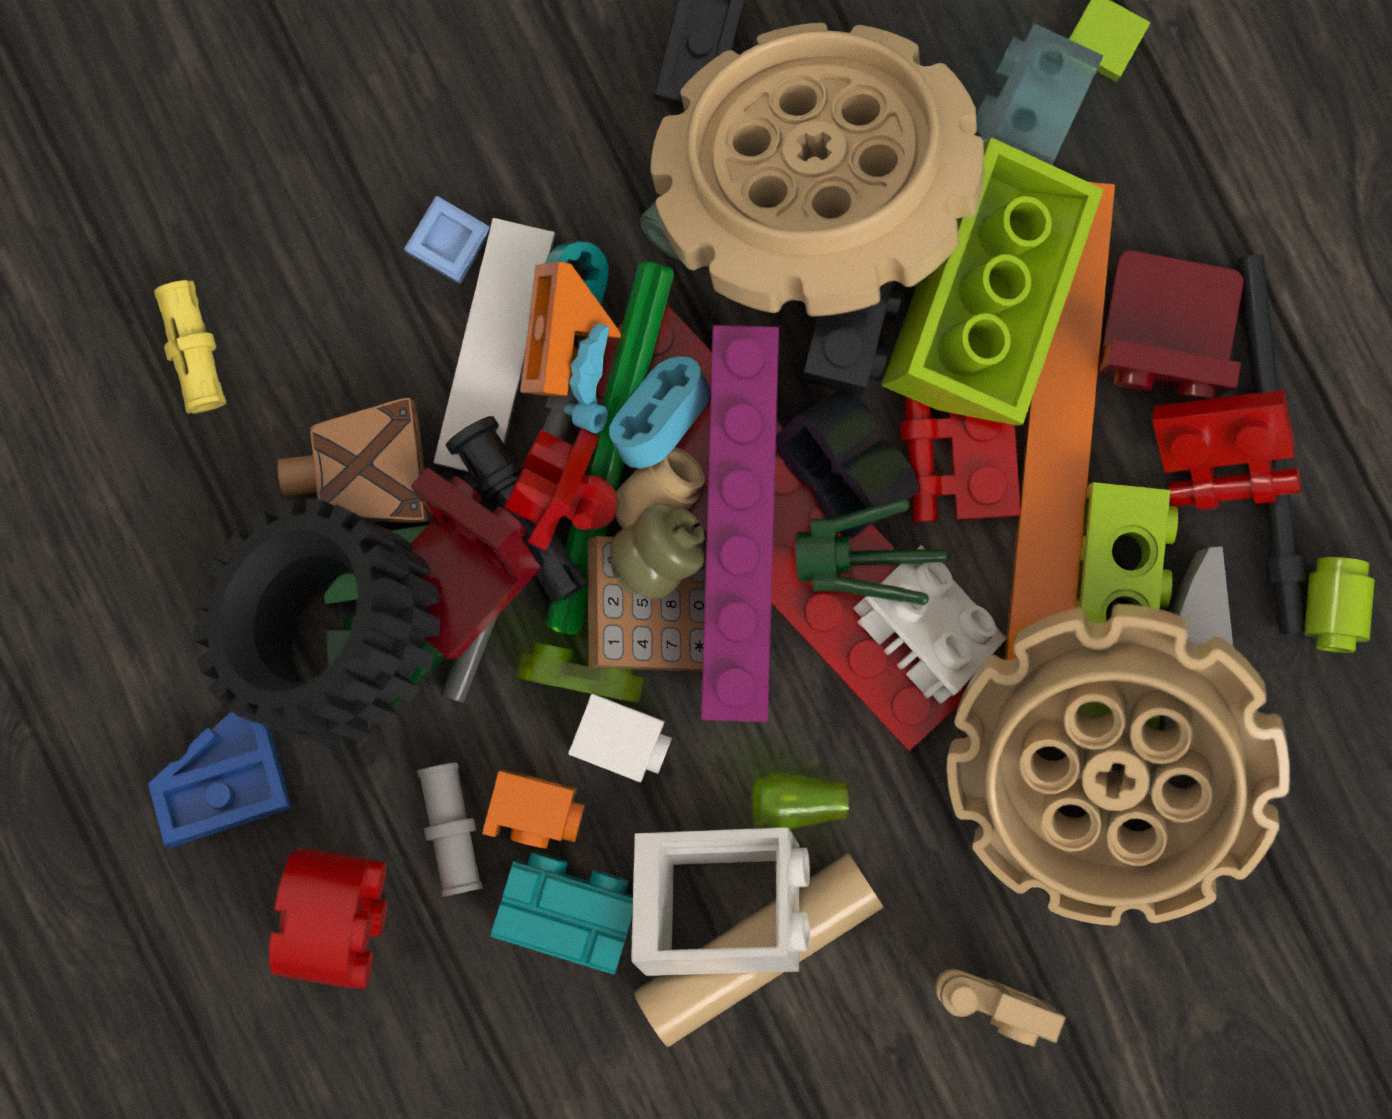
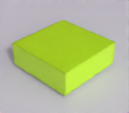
(1110, 32)

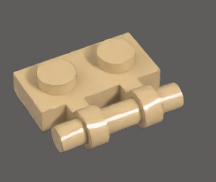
(1012, 1011)

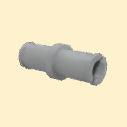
(450, 829)

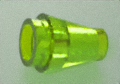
(796, 801)

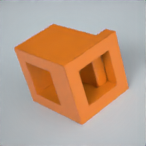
(533, 809)

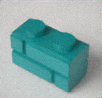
(565, 913)

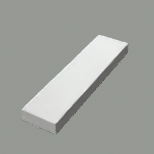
(495, 334)

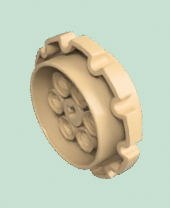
(824, 123)
(1140, 670)

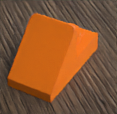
(558, 312)

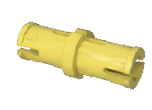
(189, 346)

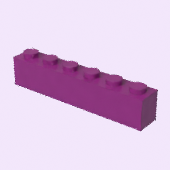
(740, 523)

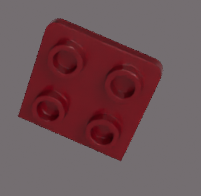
(1172, 326)
(472, 559)

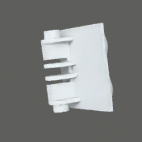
(946, 633)

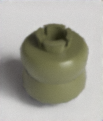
(658, 551)

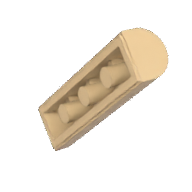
(834, 902)

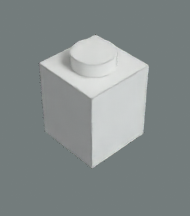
(620, 739)

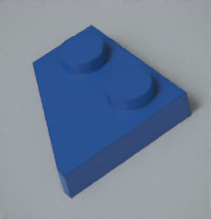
(220, 782)

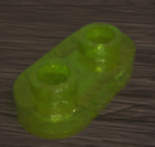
(553, 667)

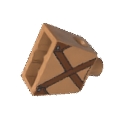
(364, 464)

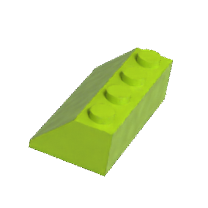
(994, 304)

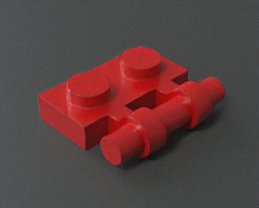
(1222, 434)
(982, 465)

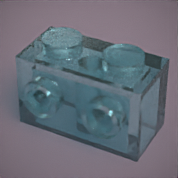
(1041, 93)

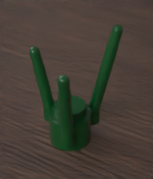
(825, 556)

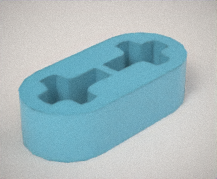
(660, 412)

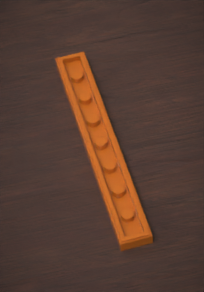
(1060, 445)

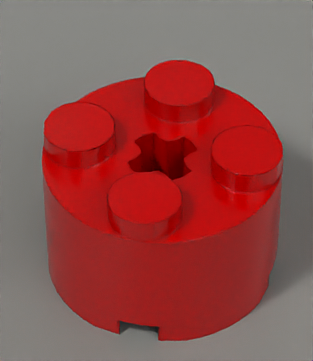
(327, 916)

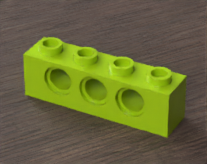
(1150, 521)

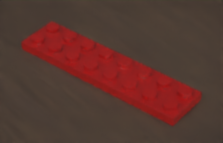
(820, 617)

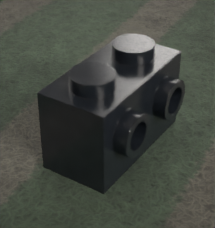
(847, 347)

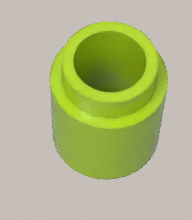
(1339, 604)

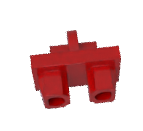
(555, 487)

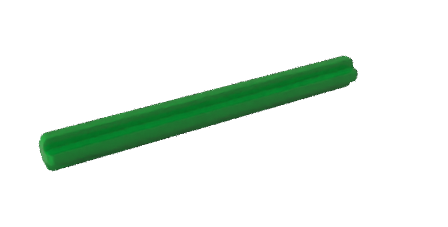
(627, 372)

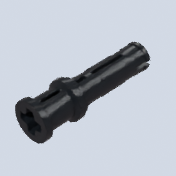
(495, 477)

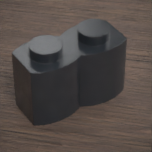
(845, 459)

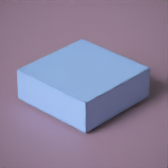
(448, 240)

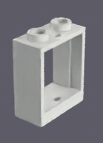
(654, 900)

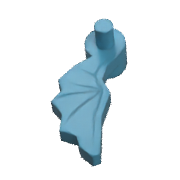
(587, 372)

